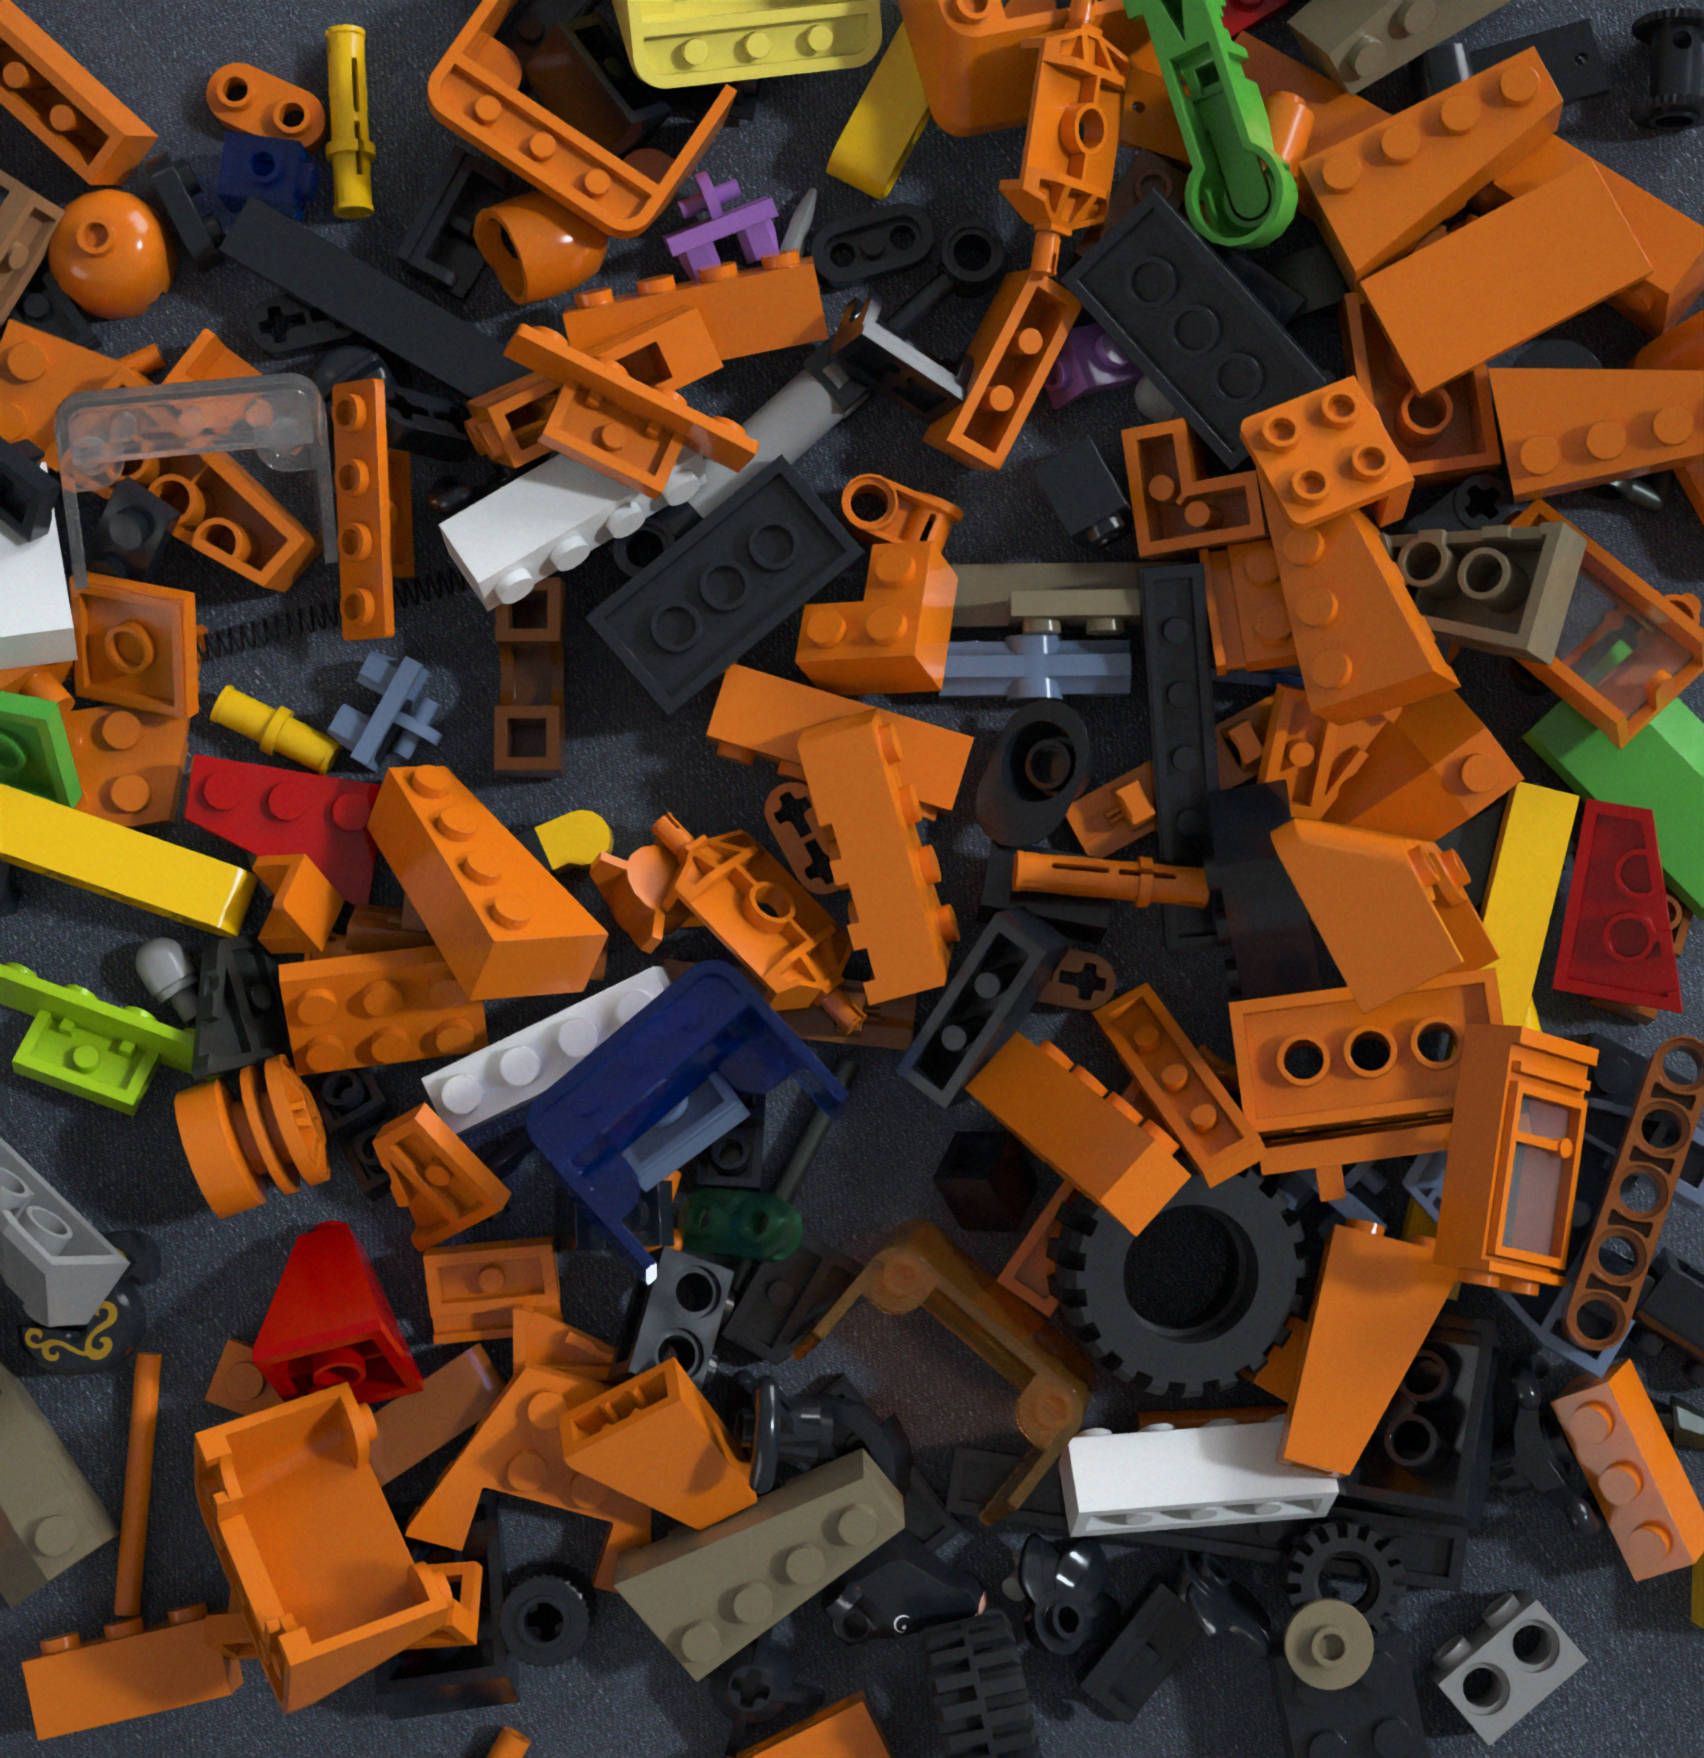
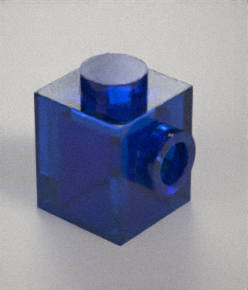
(269, 170)

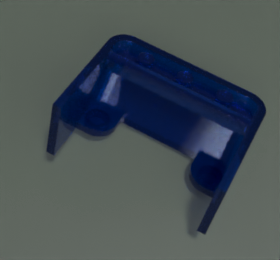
(649, 1066)

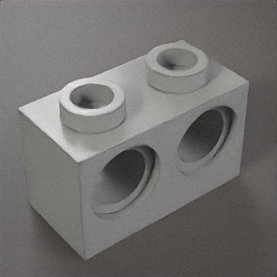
(1516, 1681)

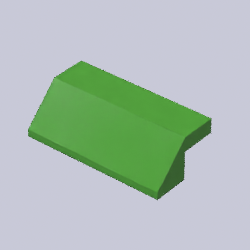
(1653, 771)

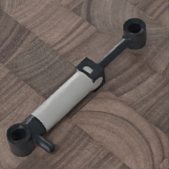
(818, 396)

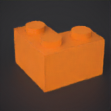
(1177, 503)
(890, 638)

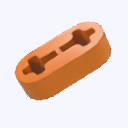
(790, 841)

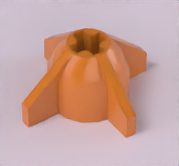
(636, 892)

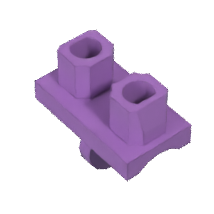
(749, 222)

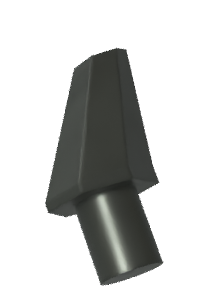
(1682, 1422)

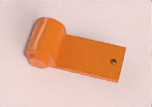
(1157, 129)

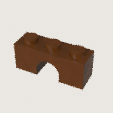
(533, 684)

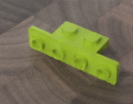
(90, 1044)

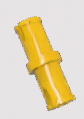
(276, 730)

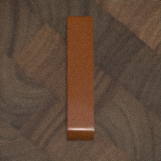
(1613, 1218)
(428, 1419)

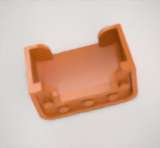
(313, 1544)

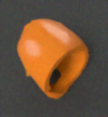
(551, 243)

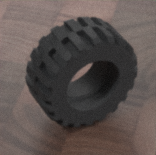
(1220, 1338)

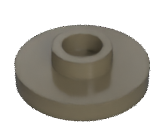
(1328, 1644)

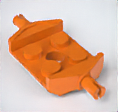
(1061, 178)
(790, 955)

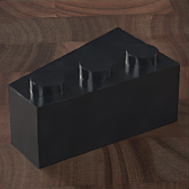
(1261, 905)

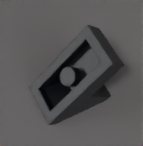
(649, 1222)

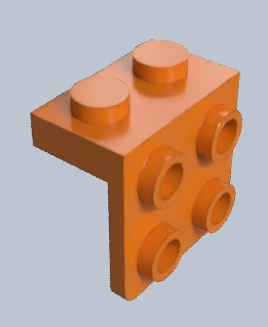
(1328, 457)

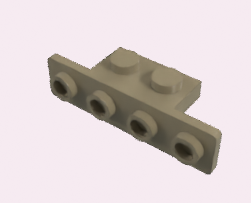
(1049, 596)

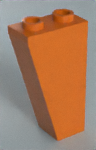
(657, 353)
(1359, 1340)

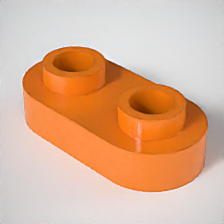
(266, 106)

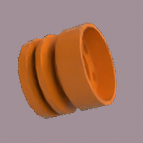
(239, 1141)

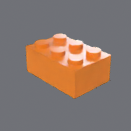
(1439, 435)

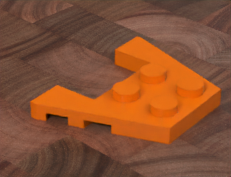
(130, 760)
(522, 1455)

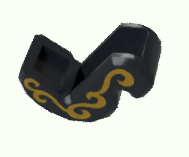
(115, 1327)

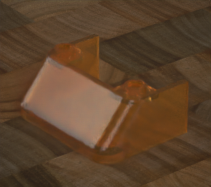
(929, 1269)

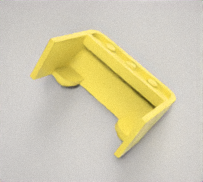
(745, 39)

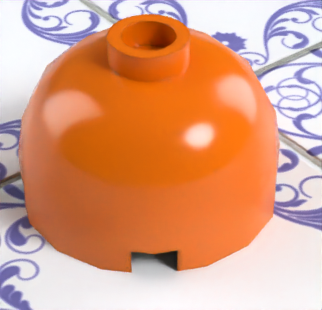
(112, 254)

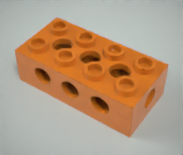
(1332, 1025)

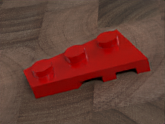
(286, 814)
(1617, 913)

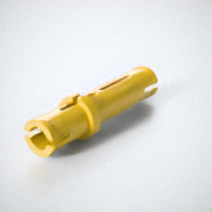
(350, 145)

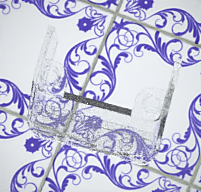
(271, 412)

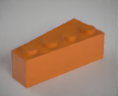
(1423, 164)
(1353, 618)
(480, 891)

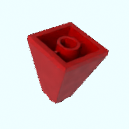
(333, 1324)

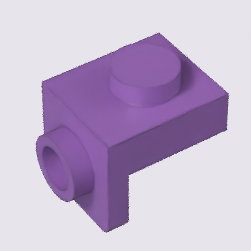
(1088, 365)

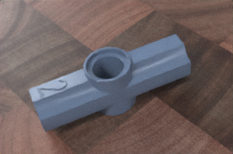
(1037, 668)

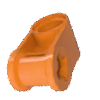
(905, 513)

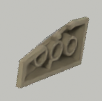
(45, 1501)

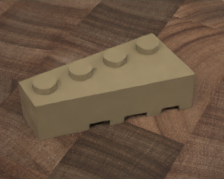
(1370, 38)
(1493, 585)
(738, 1578)

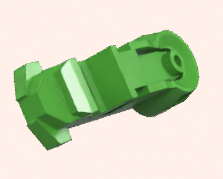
(1220, 125)

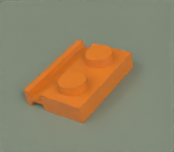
(1247, 608)
(479, 1283)

